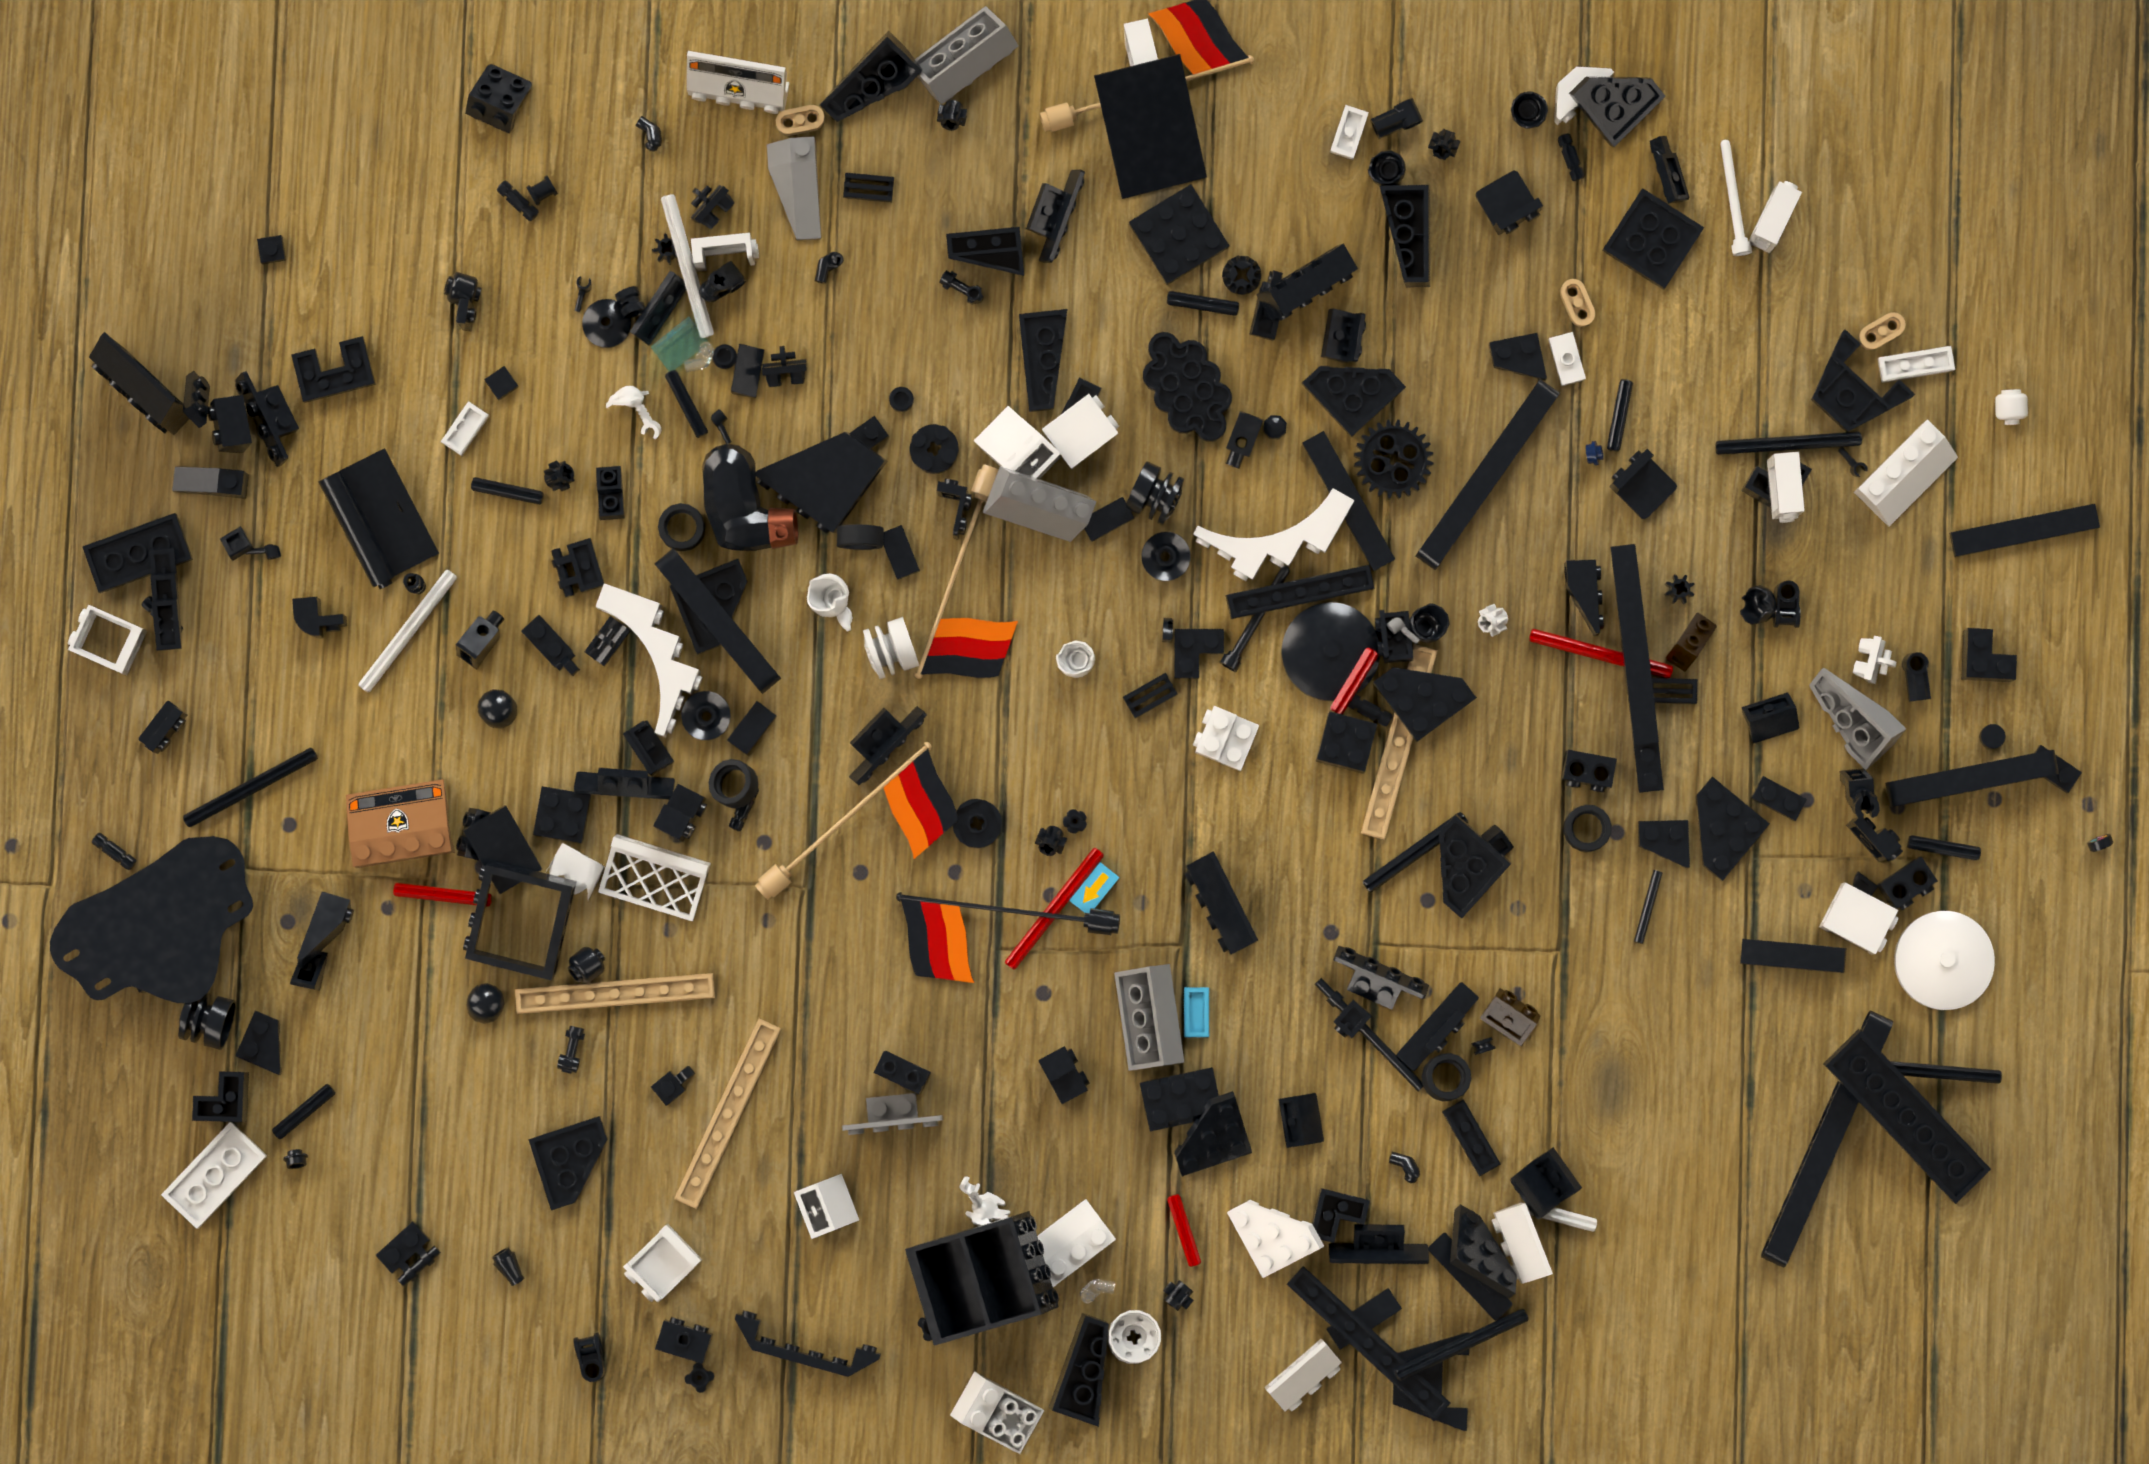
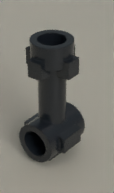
(973, 293)
(569, 1063)

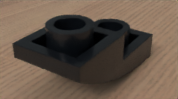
(610, 493)

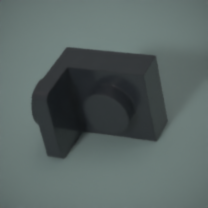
(1351, 1019)

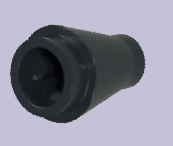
(508, 1266)

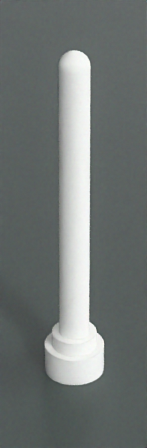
(1740, 243)

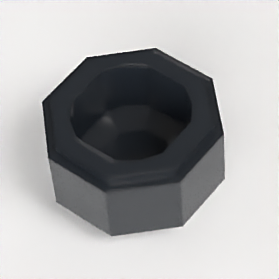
(1274, 427)

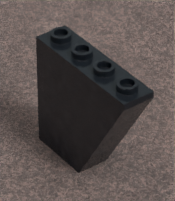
(824, 479)

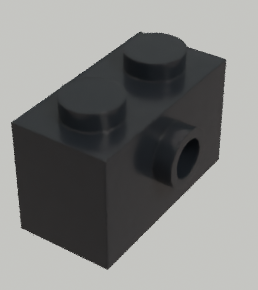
(684, 1340)

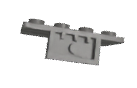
(890, 1111)

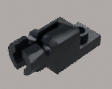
(1860, 792)

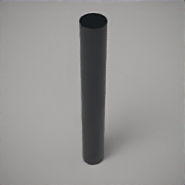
(1648, 906)

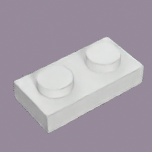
(1349, 132)

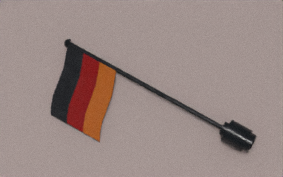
(940, 937)

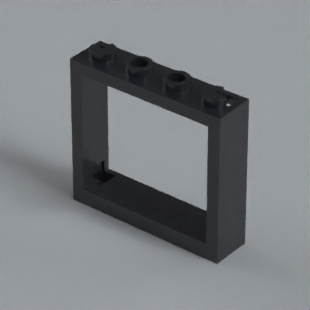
(533, 877)

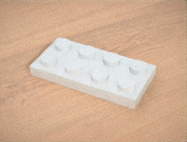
(214, 1175)

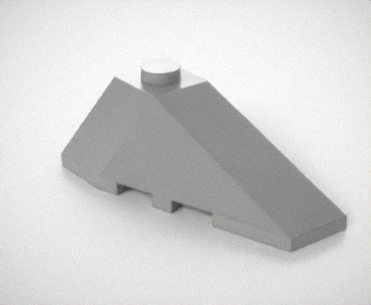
(795, 176)
(1861, 722)

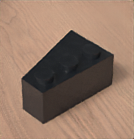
(988, 248)

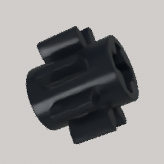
(951, 115)
(1444, 144)
(667, 256)
(559, 476)
(1686, 587)
(1051, 840)
(1178, 1295)

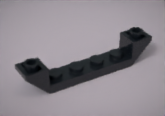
(750, 1326)

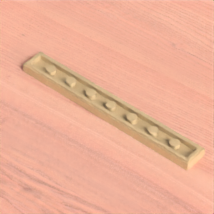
(1393, 760)
(615, 993)
(727, 1113)

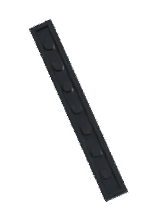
(1366, 1342)

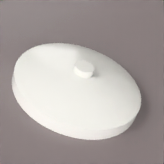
(1944, 960)

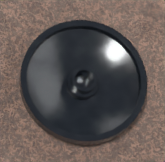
(1325, 647)

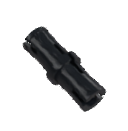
(410, 585)

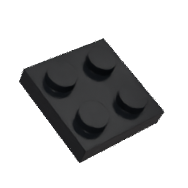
(562, 814)

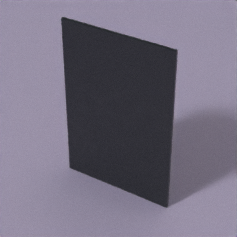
(1150, 126)

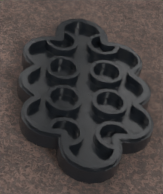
(1187, 386)

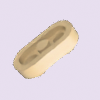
(799, 117)
(1578, 303)
(1881, 332)

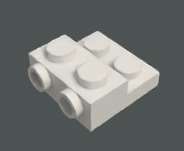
(1225, 738)

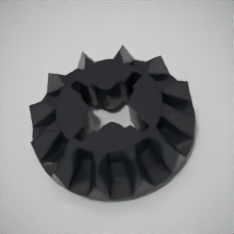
(1241, 286)

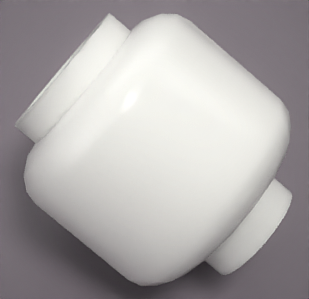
(2011, 406)

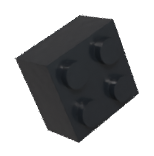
(1346, 742)

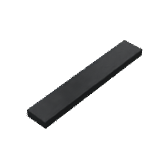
(1358, 518)
(2024, 530)
(1299, 592)

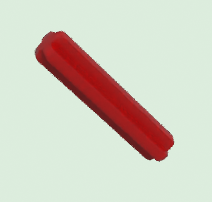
(1354, 681)
(1184, 1230)

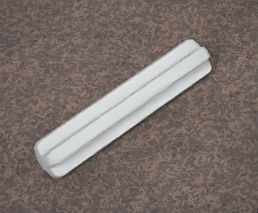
(1571, 1219)

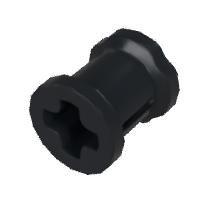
(542, 190)

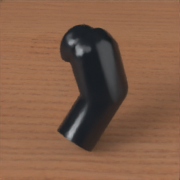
(827, 264)

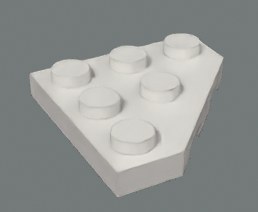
(1273, 1236)

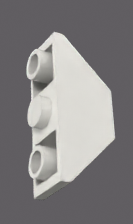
(1563, 101)

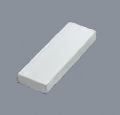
(1916, 364)

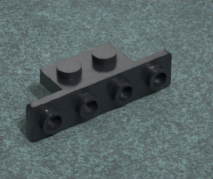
(1052, 213)
(270, 415)
(880, 739)
(624, 783)
(1376, 980)
(1438, 1026)
(1378, 1246)
(1489, 1299)

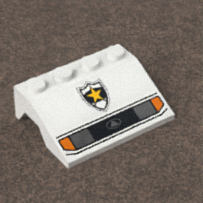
(736, 82)

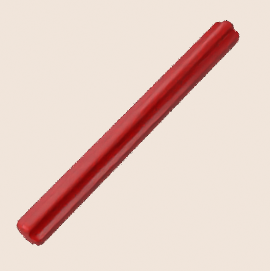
(1592, 651)
(1055, 907)

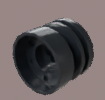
(1155, 493)
(207, 1019)

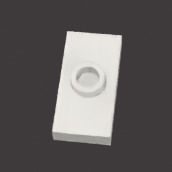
(1567, 359)
(465, 428)

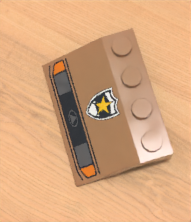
(398, 824)

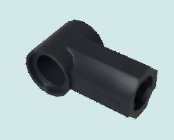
(1403, 116)
(1918, 680)

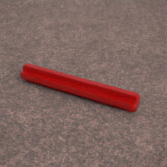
(436, 894)

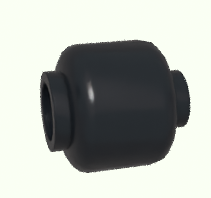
(463, 287)
(586, 964)

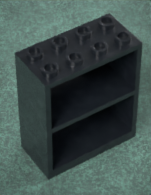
(982, 1278)

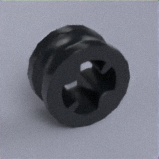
(1483, 1045)

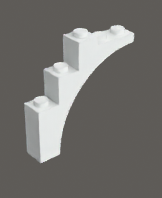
(1250, 553)
(674, 677)

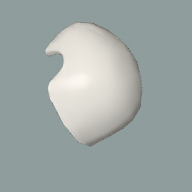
(1075, 659)

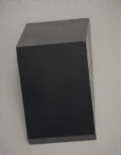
(311, 974)

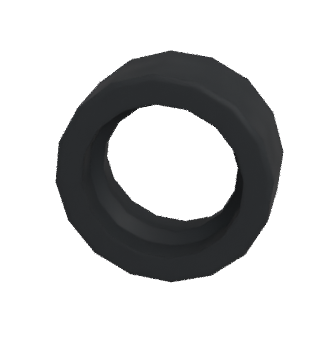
(676, 509)
(860, 537)
(747, 793)
(1605, 822)
(1459, 1063)

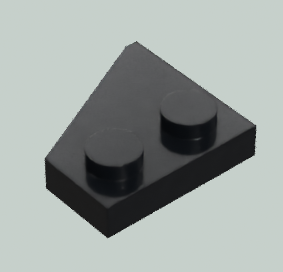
(262, 1043)

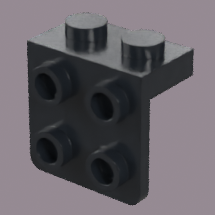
(497, 97)
(1508, 203)
(1643, 484)
(952, 490)
(1545, 1183)

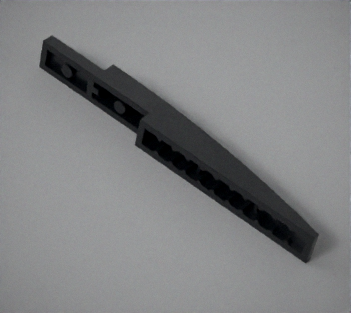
(1637, 668)

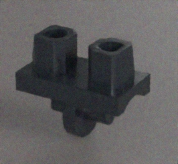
(717, 197)
(774, 370)
(607, 641)

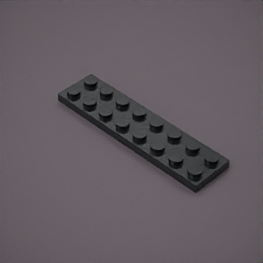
(1906, 1116)

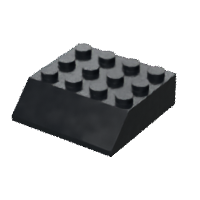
(138, 385)

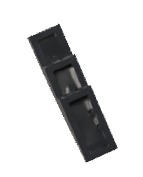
(165, 598)
(1793, 956)

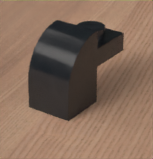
(310, 620)

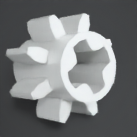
(1493, 620)

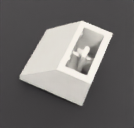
(826, 1206)

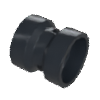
(630, 302)

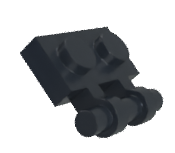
(585, 566)
(403, 1248)

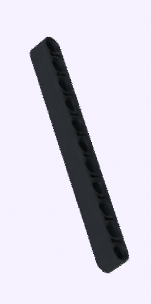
(1818, 1158)

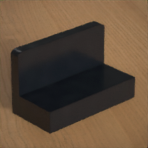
(1771, 717)
(1301, 1120)

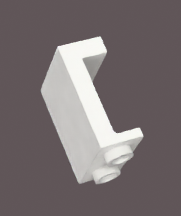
(723, 245)
(1081, 430)
(1859, 918)
(662, 1264)

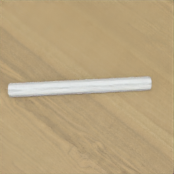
(686, 265)
(407, 630)

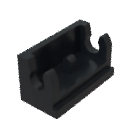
(648, 747)

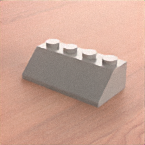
(965, 54)
(1038, 505)
(1149, 1017)

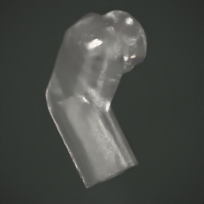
(702, 359)
(1094, 1288)

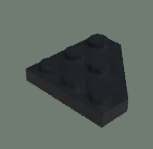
(1616, 103)
(1353, 393)
(727, 586)
(1423, 698)
(1725, 828)
(1467, 865)
(1214, 1136)
(567, 1159)
(1479, 1254)

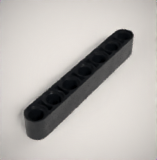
(717, 621)
(1972, 778)

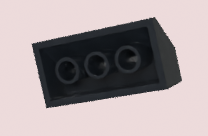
(1221, 903)

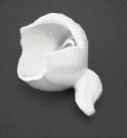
(829, 598)

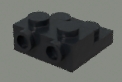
(1881, 844)

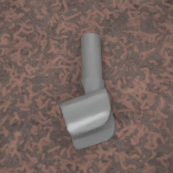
(1397, 624)

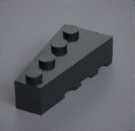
(1410, 227)
(1307, 282)
(1082, 1374)

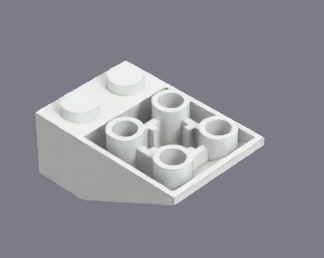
(1017, 445)
(996, 1412)

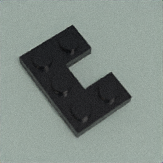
(319, 385)

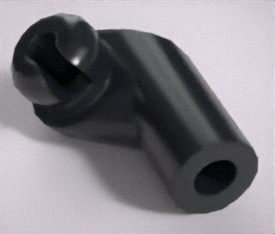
(652, 132)
(1408, 1164)

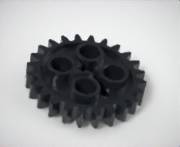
(1385, 480)

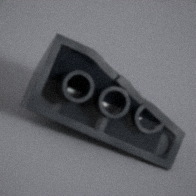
(879, 73)

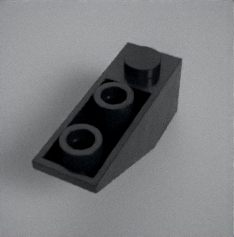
(1582, 587)

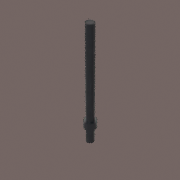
(1336, 999)

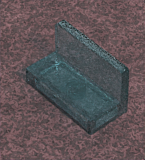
(678, 344)

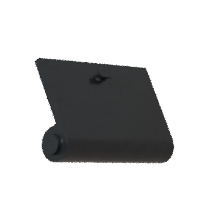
(382, 532)

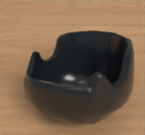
(1529, 109)
(1387, 168)
(1759, 605)
(1429, 623)
(497, 708)
(485, 1003)

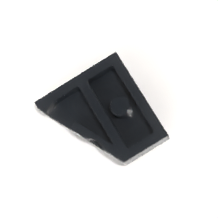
(1519, 355)
(1666, 839)

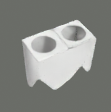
(577, 868)

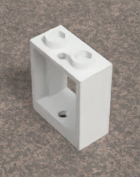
(1139, 42)
(1775, 216)
(1785, 486)
(130, 647)

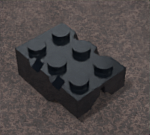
(1177, 1098)

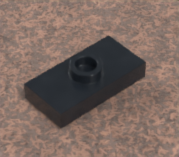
(466, 314)

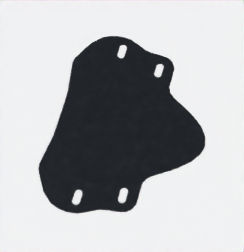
(157, 925)

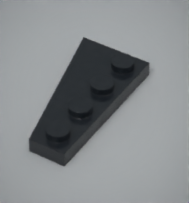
(1042, 349)

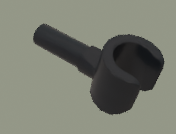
(581, 294)
(718, 418)
(1851, 461)
(272, 551)

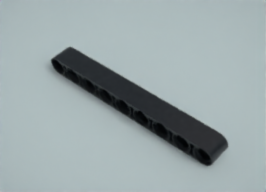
(1487, 474)

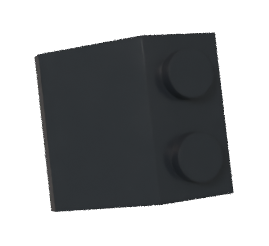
(230, 424)

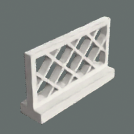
(659, 856)

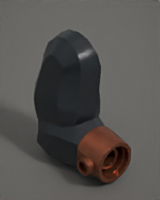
(734, 504)

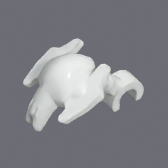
(633, 397)
(984, 1206)

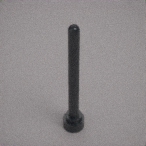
(1232, 658)

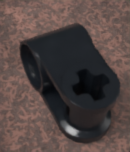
(722, 282)
(1787, 607)
(590, 1355)

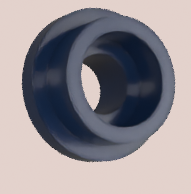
(1594, 453)

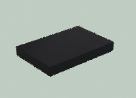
(501, 840)

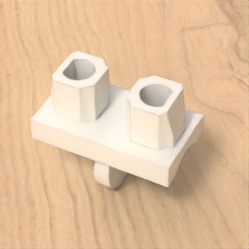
(1875, 649)

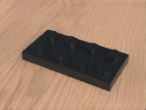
(126, 554)

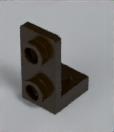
(1691, 642)

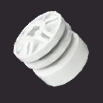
(890, 648)
(1141, 1324)

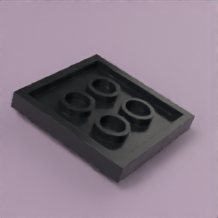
(1179, 234)
(1653, 239)

